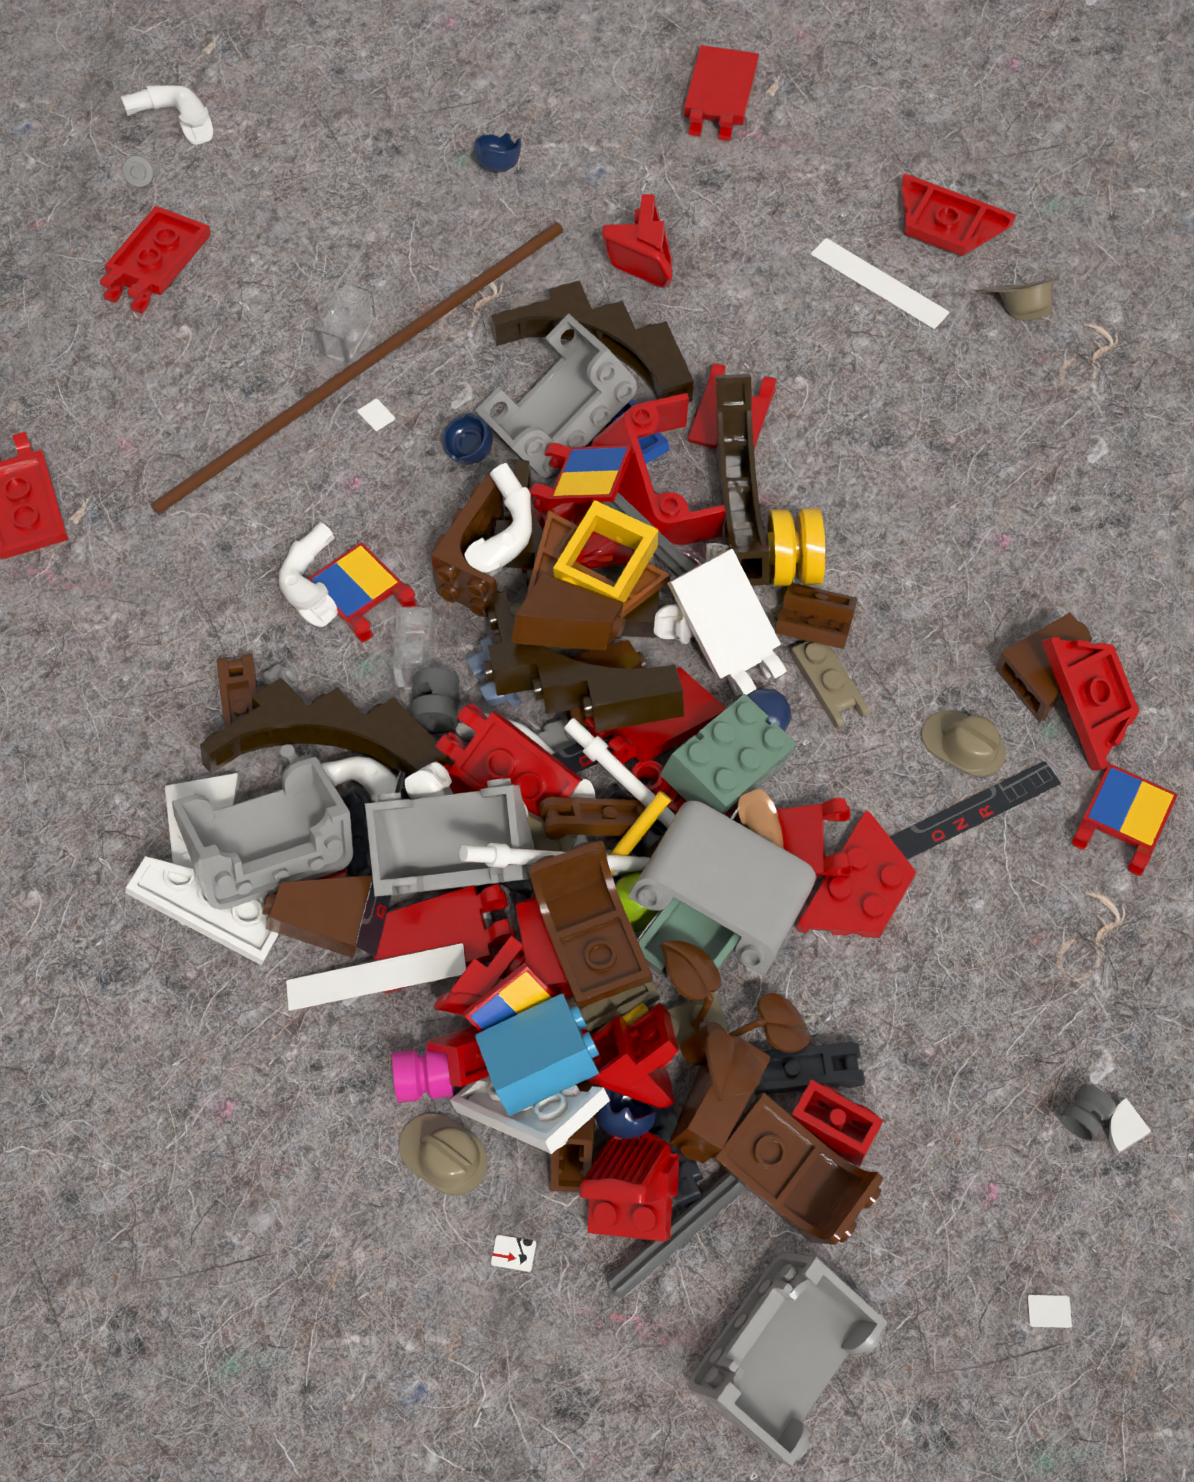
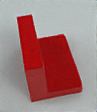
(463, 1056)

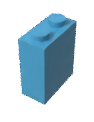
(538, 1053)

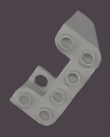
(567, 403)

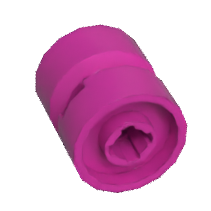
(420, 1075)

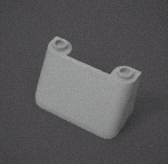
(268, 839)
(420, 839)
(729, 878)
(784, 1352)

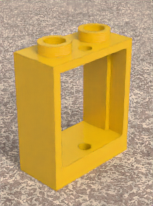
(619, 528)

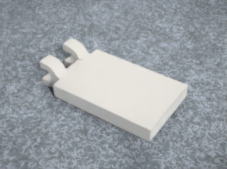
(728, 621)

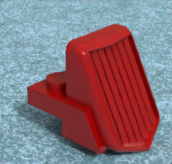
(641, 246)
(480, 979)
(635, 1057)
(632, 1188)

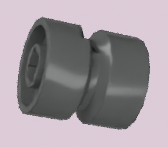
(435, 699)

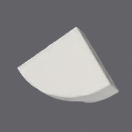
(1126, 1127)

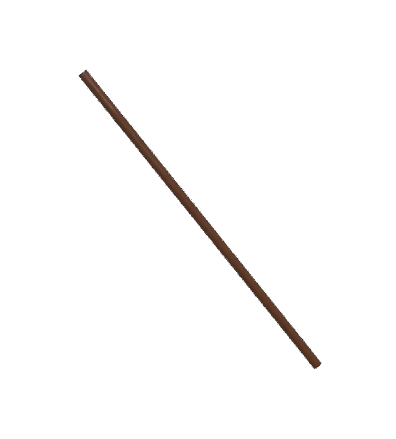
(354, 370)

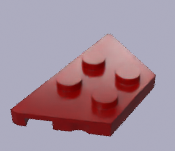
(949, 217)
(598, 549)
(1093, 693)
(870, 894)

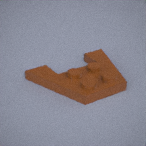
(554, 540)

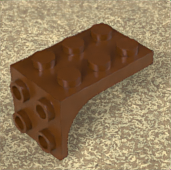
(453, 575)
(588, 924)
(797, 1173)

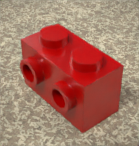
(837, 1122)

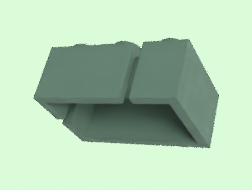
(729, 757)
(687, 925)

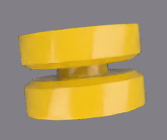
(796, 546)

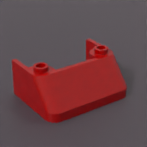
(666, 510)

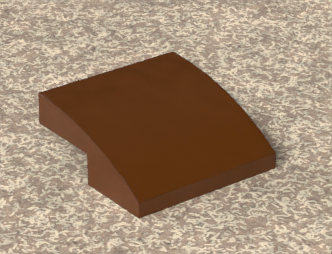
(816, 615)

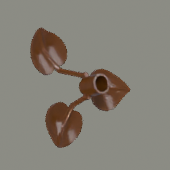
(730, 1063)

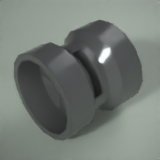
(1088, 1112)

